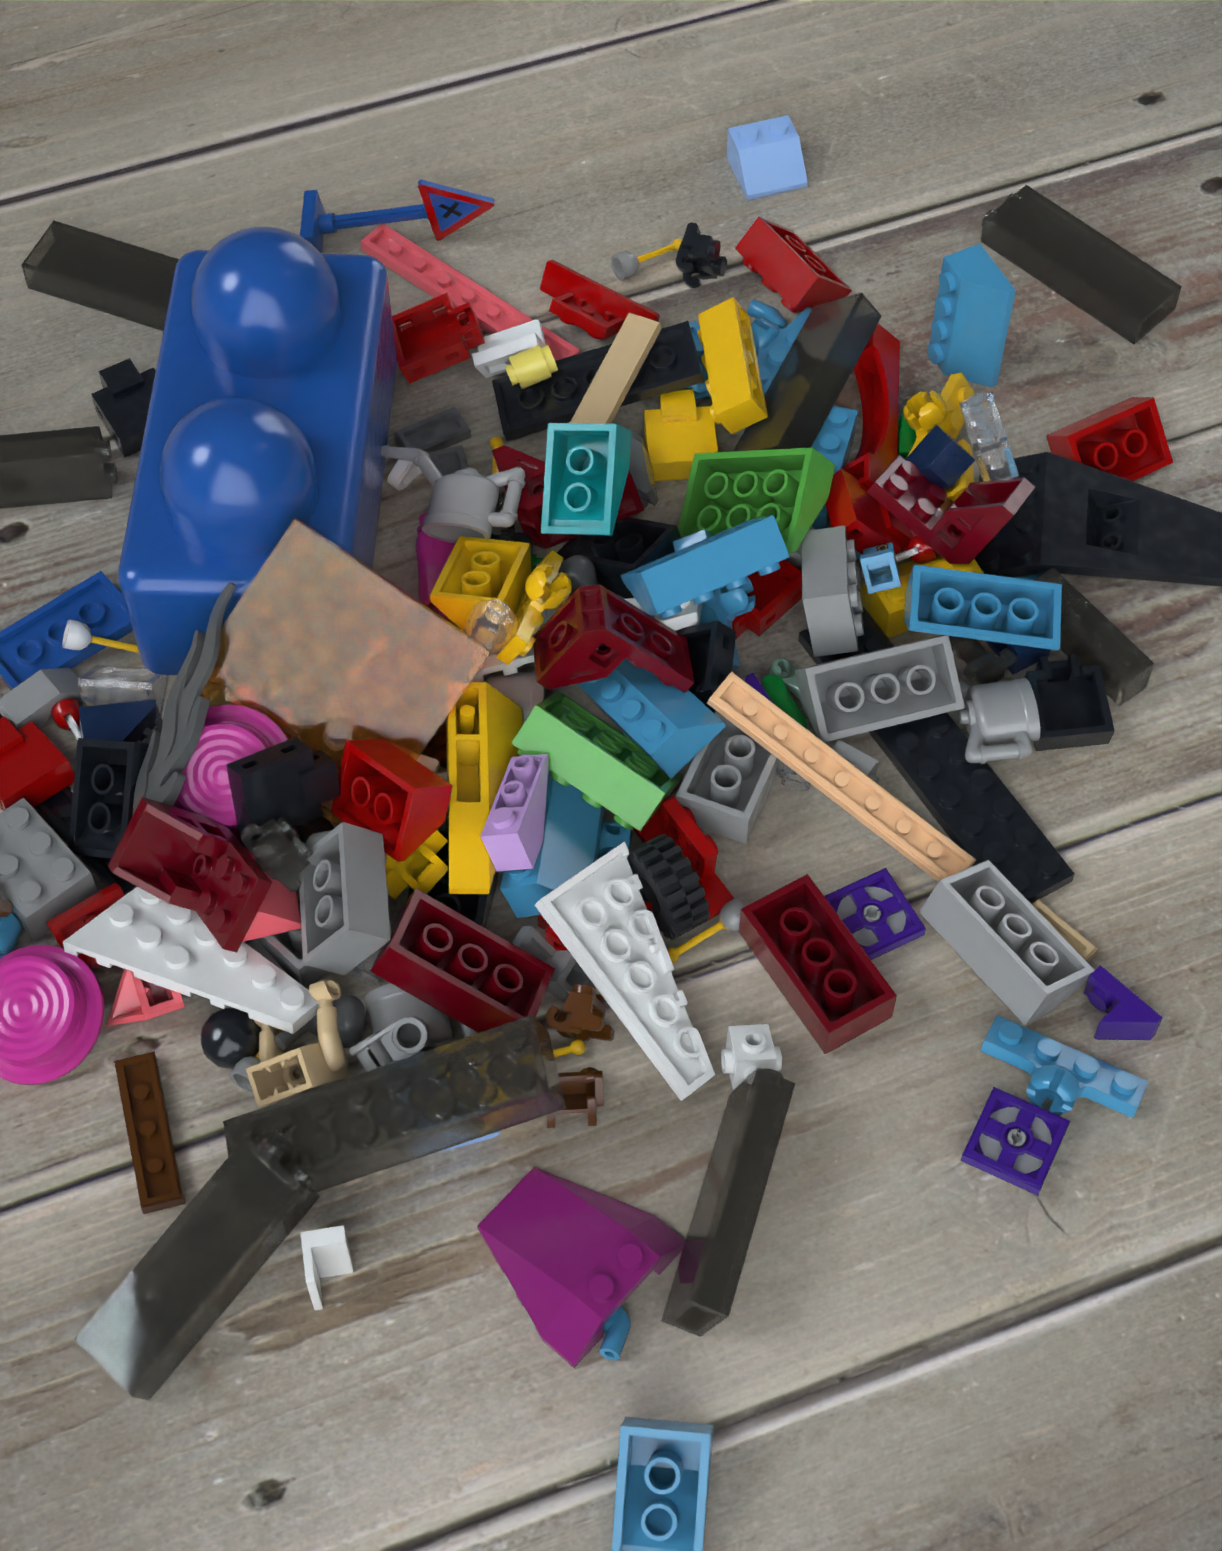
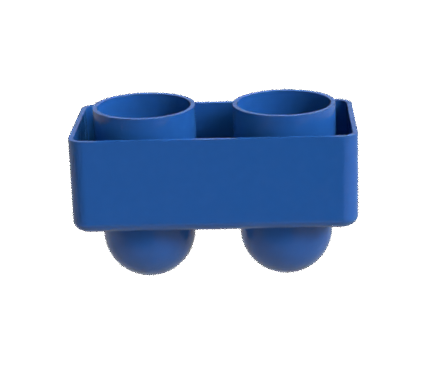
(256, 415)

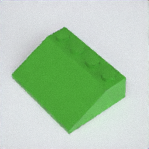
(757, 484)
(595, 760)

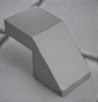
(37, 695)
(566, 971)

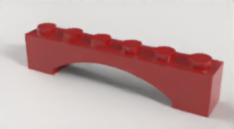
(879, 393)

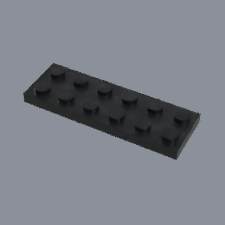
(668, 367)

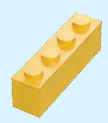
(731, 366)

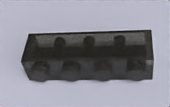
(1099, 642)

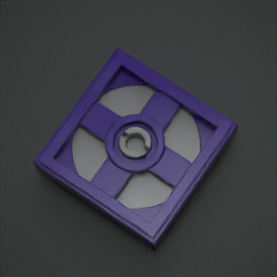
(877, 913)
(1015, 1141)

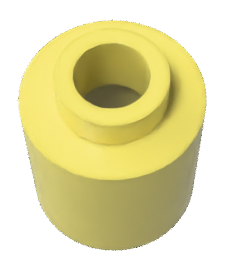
(531, 366)

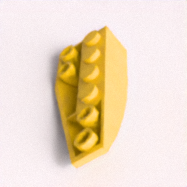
(477, 759)

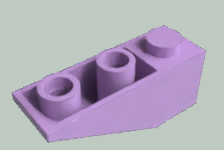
(518, 814)

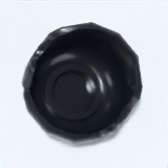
(229, 1037)

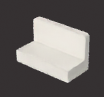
(499, 346)
(324, 1255)

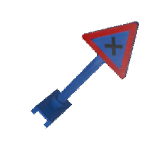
(442, 205)

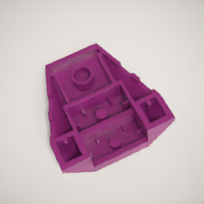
(574, 1256)

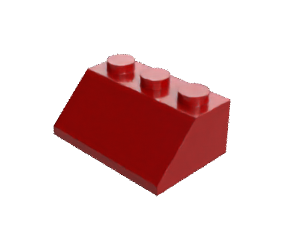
(789, 266)
(1117, 440)
(390, 795)

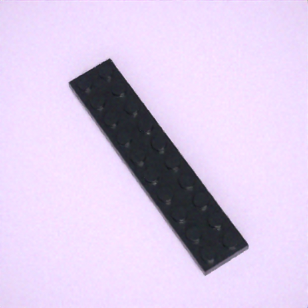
(963, 795)

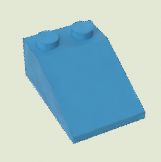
(662, 1485)

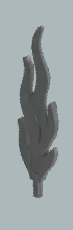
(183, 716)

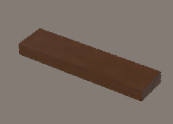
(149, 1133)

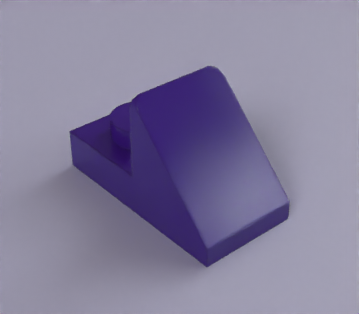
(1126, 1013)

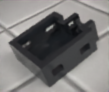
(124, 404)
(711, 657)
(1070, 704)
(280, 783)

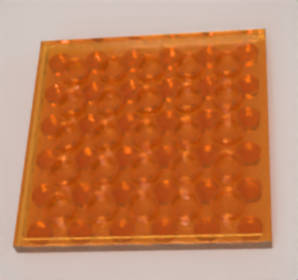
(339, 652)

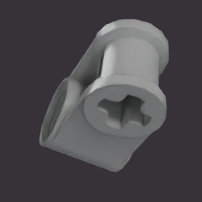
(388, 1046)

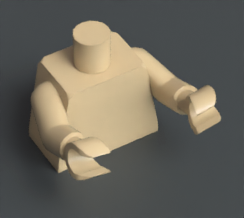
(306, 1067)

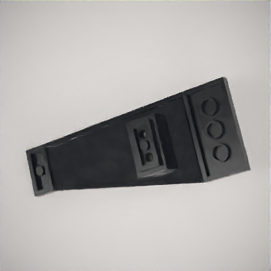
(1085, 511)

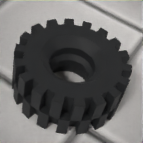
(669, 886)

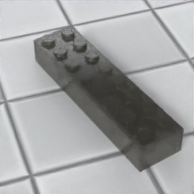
(412, 1105)

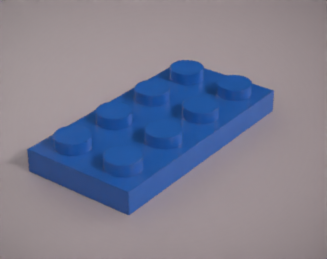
(38, 637)

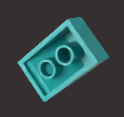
(584, 477)

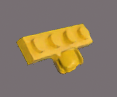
(944, 410)
(543, 591)

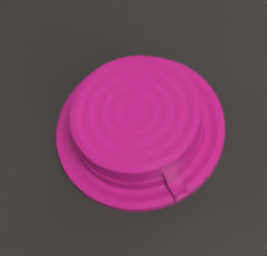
(227, 736)
(46, 1014)

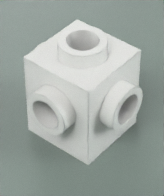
(747, 1049)

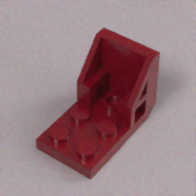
(531, 497)
(950, 528)
(594, 615)
(193, 866)

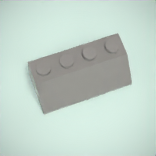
(880, 688)
(1005, 941)

